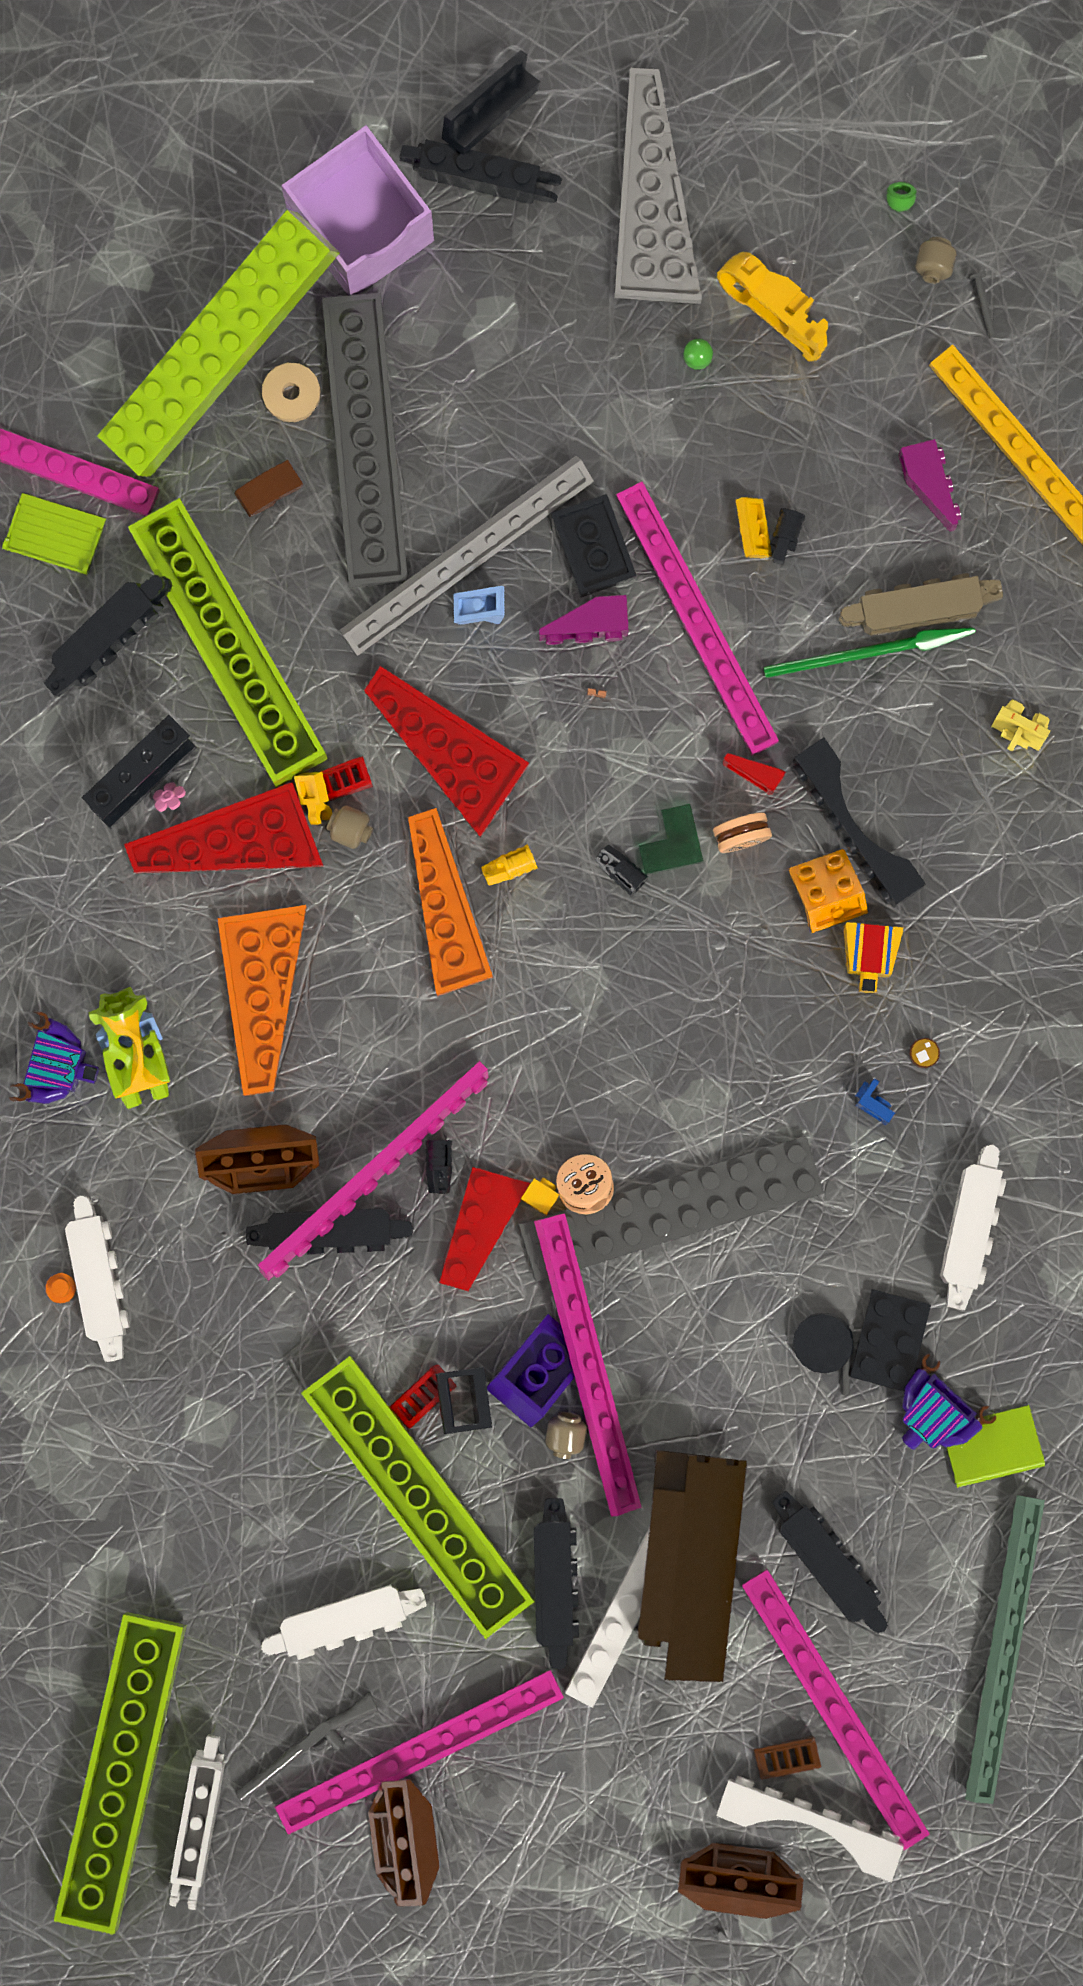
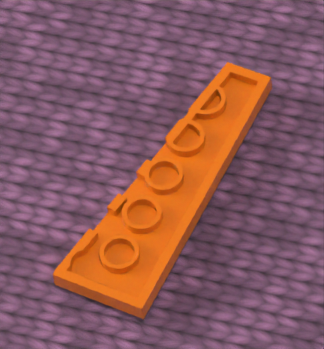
(450, 927)

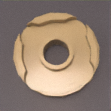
(291, 375)

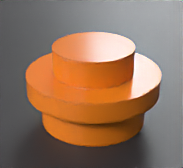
(60, 1288)

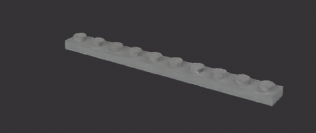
(466, 555)

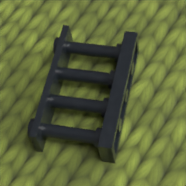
(139, 772)

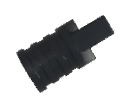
(786, 533)
(621, 870)
(438, 1165)

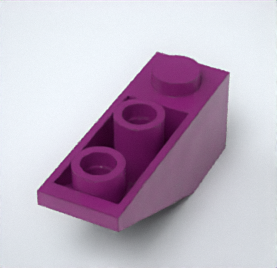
(925, 476)
(595, 619)

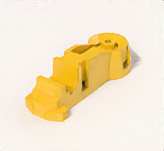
(774, 300)

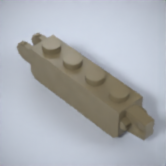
(921, 605)

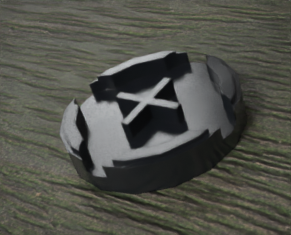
(823, 1342)

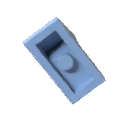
(479, 606)

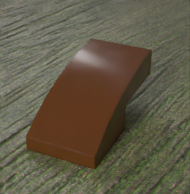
(268, 488)

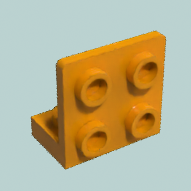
(829, 890)

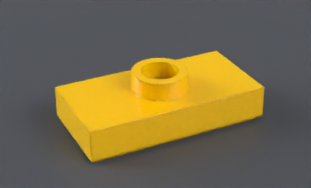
(753, 527)

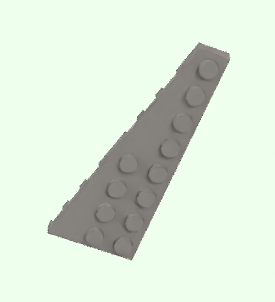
(654, 233)

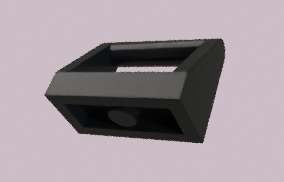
(478, 1395)

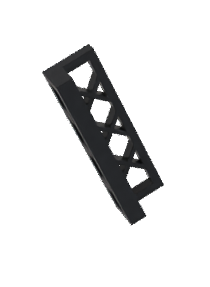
(489, 104)

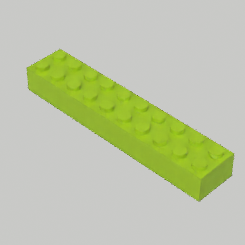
(218, 343)
(228, 643)
(418, 1497)
(120, 1773)

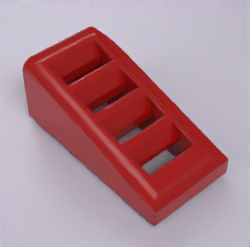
(347, 767)
(760, 775)
(403, 1414)

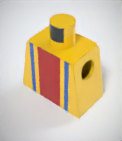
(871, 952)

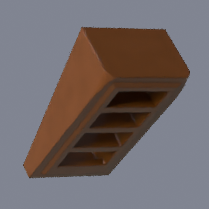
(814, 1762)

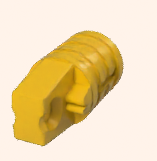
(509, 866)

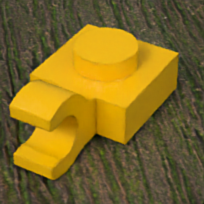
(313, 793)

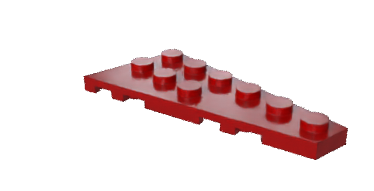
(460, 758)
(247, 835)

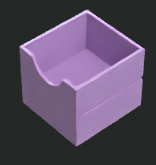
(362, 209)

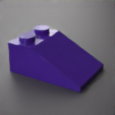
(535, 1373)

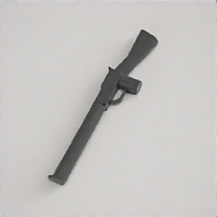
(326, 1729)

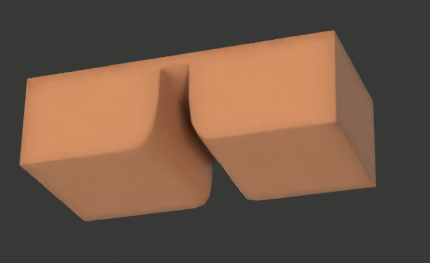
(592, 692)

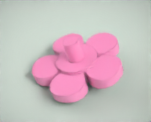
(168, 797)

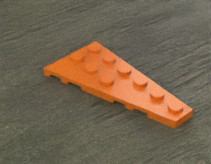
(260, 971)

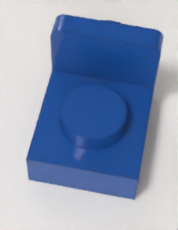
(877, 1107)

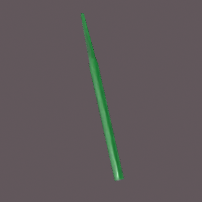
(922, 640)

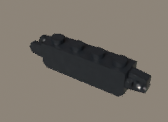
(480, 172)
(106, 633)
(357, 1229)
(828, 1564)
(554, 1582)

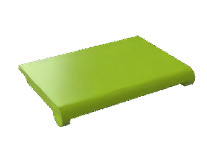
(54, 533)
(998, 1449)

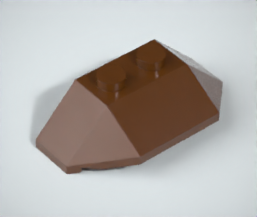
(257, 1158)
(404, 1842)
(740, 1881)

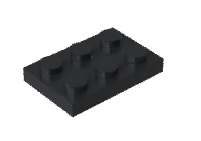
(593, 545)
(890, 1340)

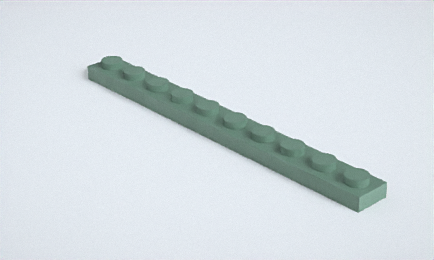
(1004, 1650)

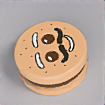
(742, 832)
(585, 1184)

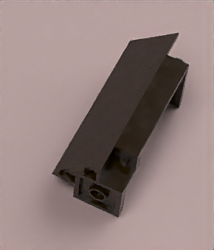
(692, 1562)

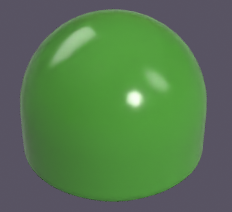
(901, 202)
(698, 354)

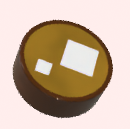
(924, 1053)

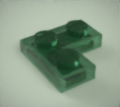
(679, 848)

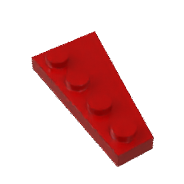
(481, 1220)

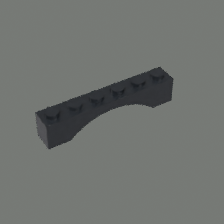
(892, 873)

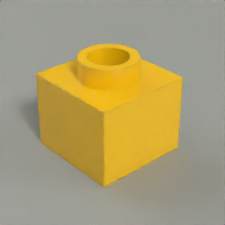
(541, 1195)

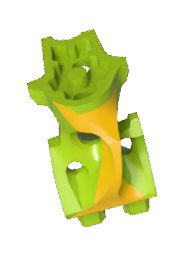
(120, 1016)

